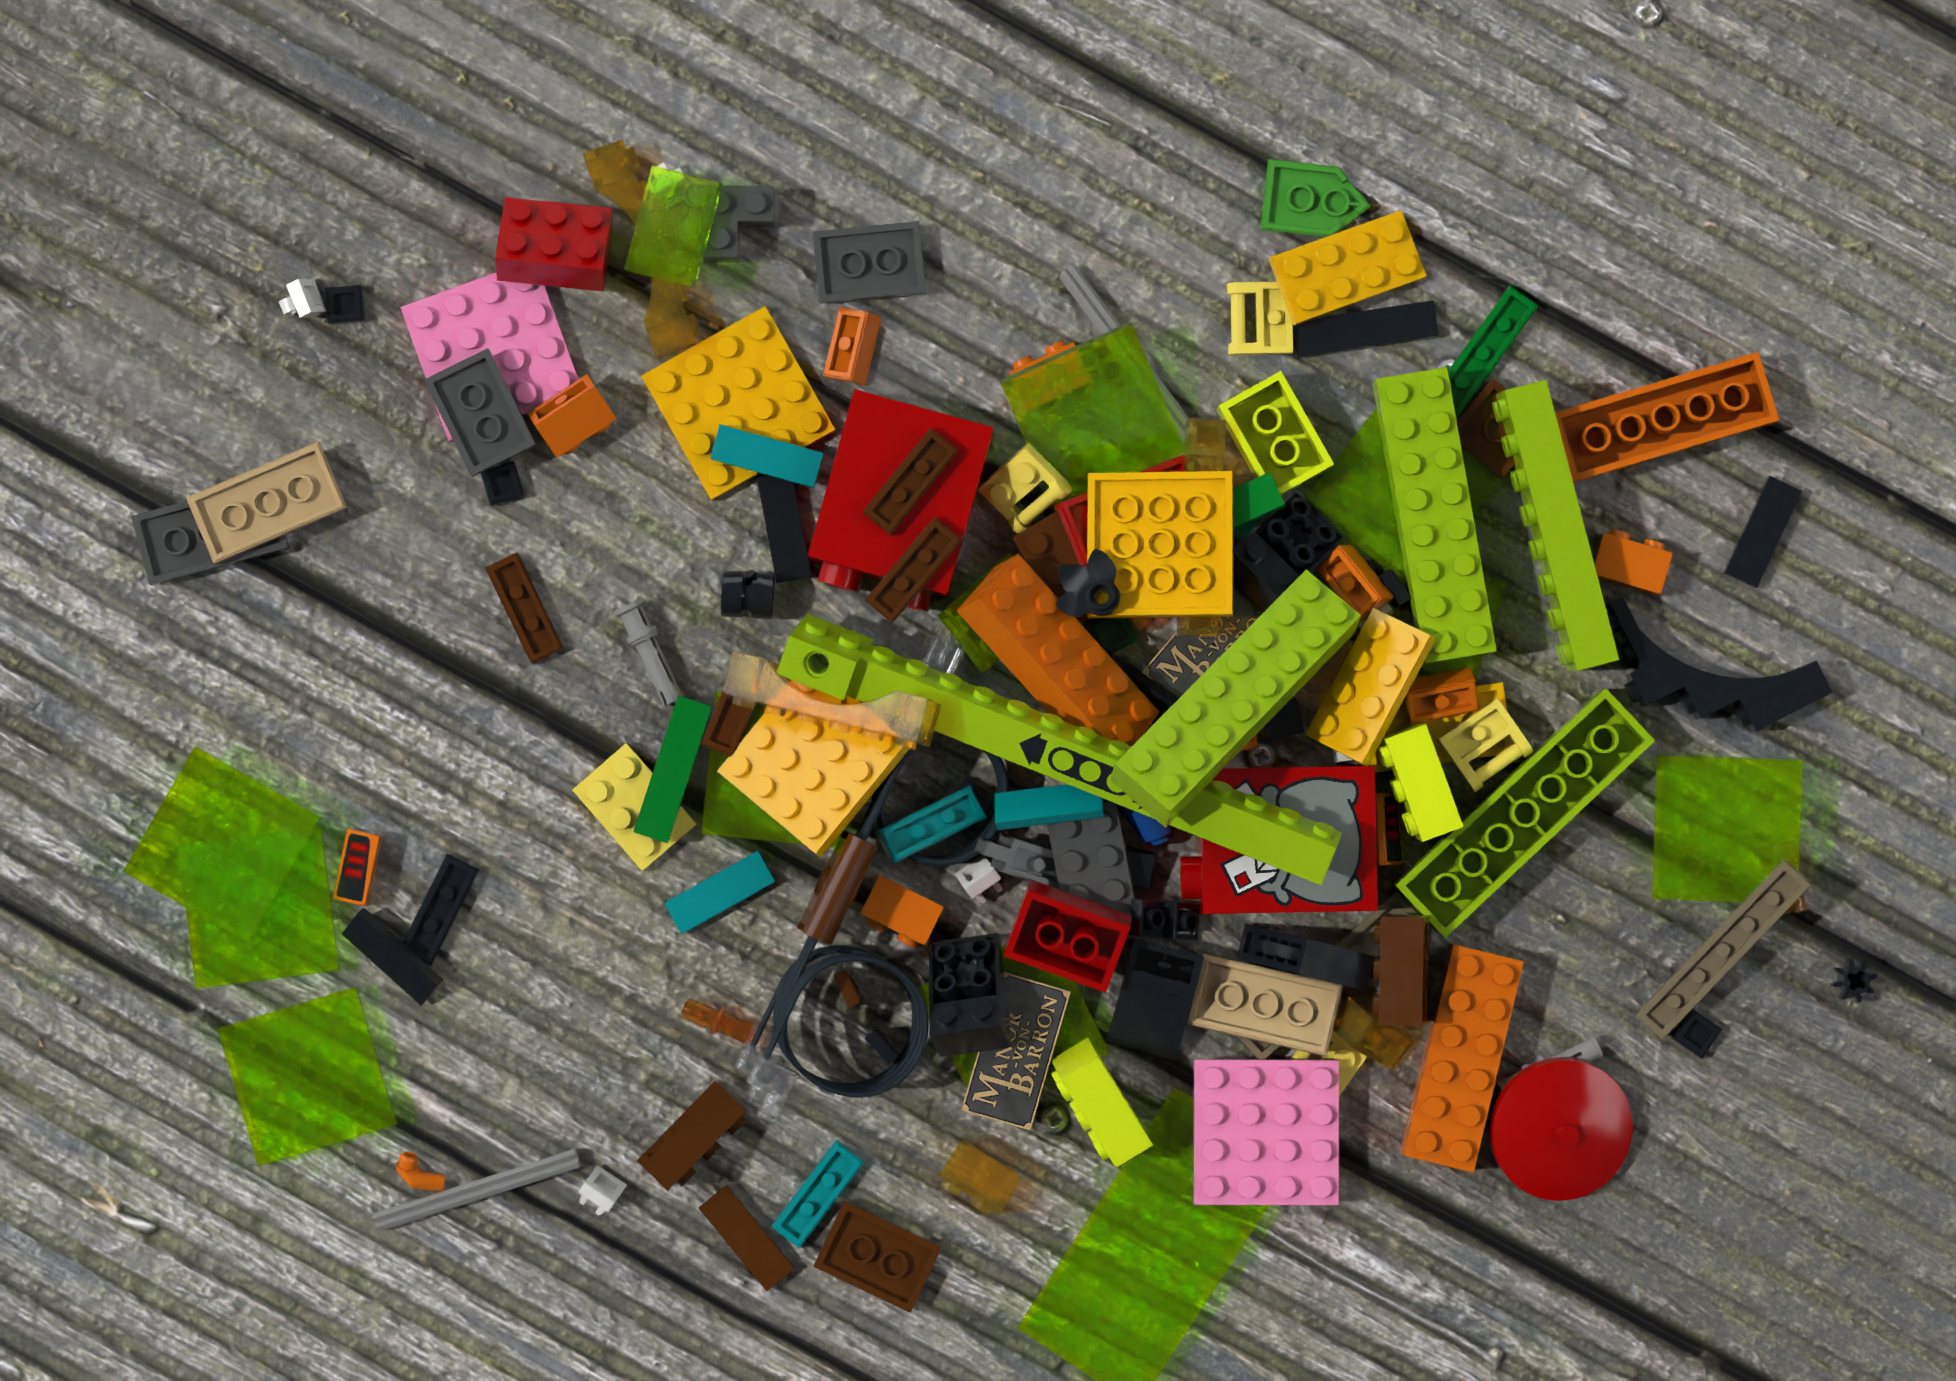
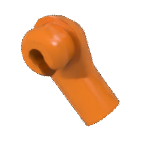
(415, 1177)

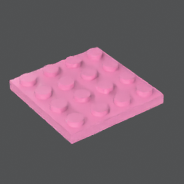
(497, 315)
(1266, 1132)

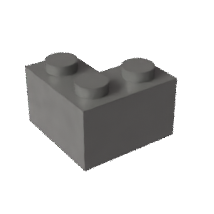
(738, 208)

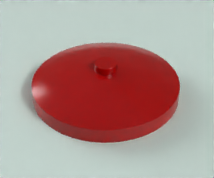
(1560, 1129)

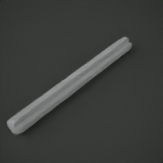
(1104, 322)
(476, 1190)

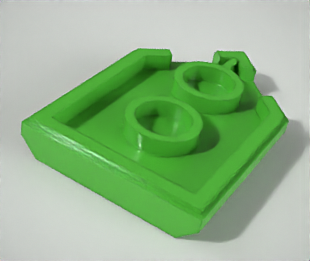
(1309, 199)

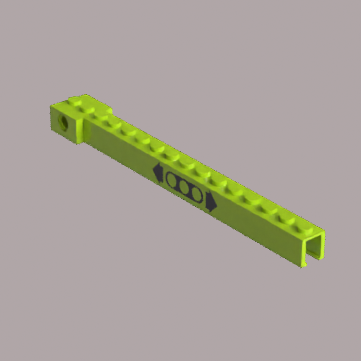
(849, 665)

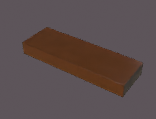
(910, 481)
(913, 570)
(524, 608)
(746, 1237)

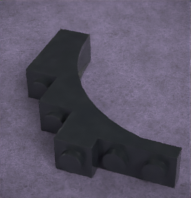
(1757, 699)

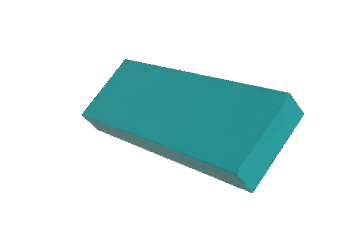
(767, 456)
(1045, 806)
(930, 824)
(719, 892)
(817, 1194)

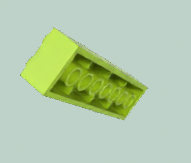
(1434, 513)
(1555, 526)
(1235, 698)
(1523, 812)

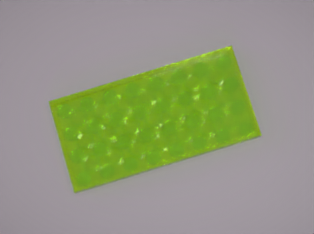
(1140, 1261)

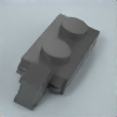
(1020, 859)

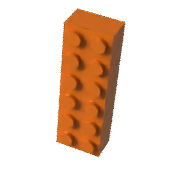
(1666, 417)
(1055, 654)
(1461, 1058)

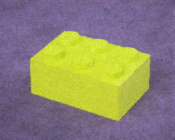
(1275, 434)
(1419, 782)
(1099, 1104)

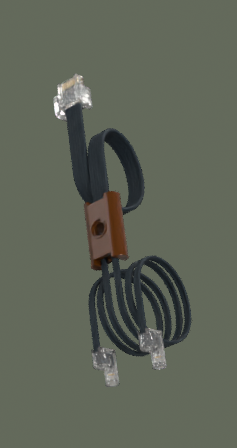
(822, 918)

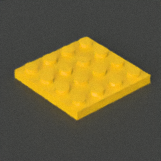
(742, 382)
(1166, 541)
(809, 773)

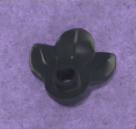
(1086, 583)

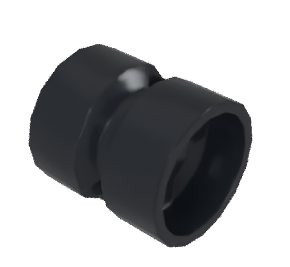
(747, 594)

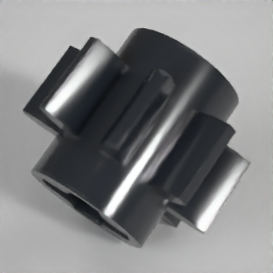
(1863, 977)

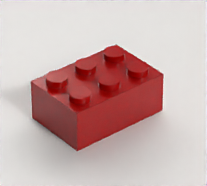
(554, 244)
(1068, 935)

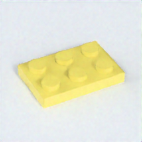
(616, 797)

